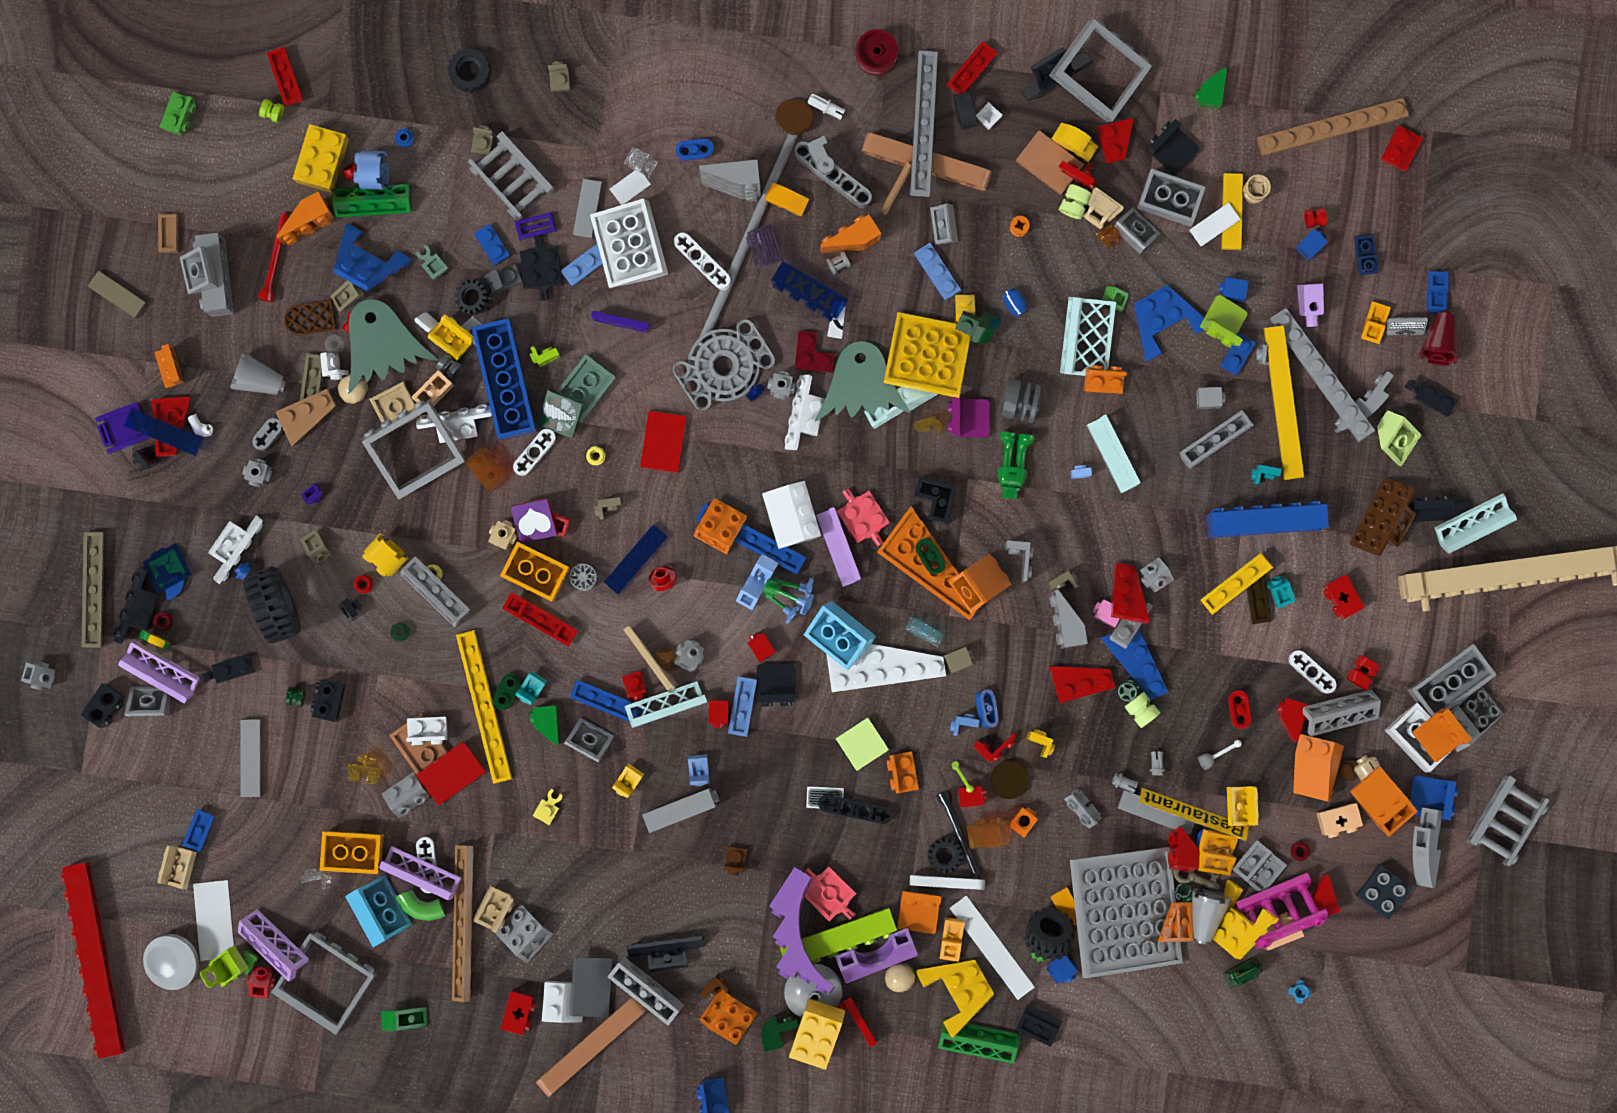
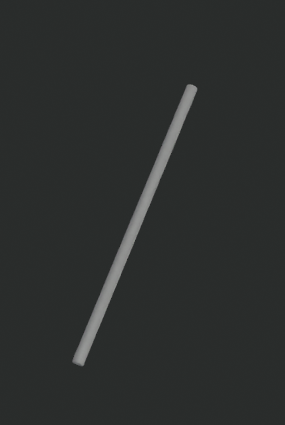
(743, 247)

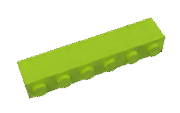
(848, 935)

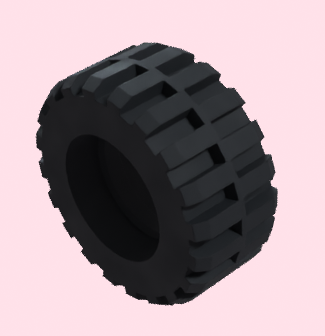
(271, 604)

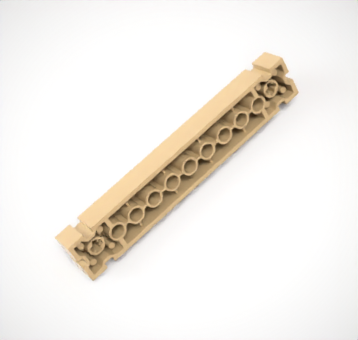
(1508, 574)

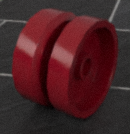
(878, 41)

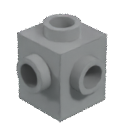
(784, 392)
(264, 475)
(1156, 575)
(689, 655)
(38, 675)

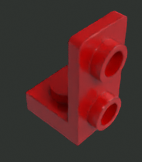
(983, 748)

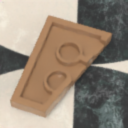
(305, 414)

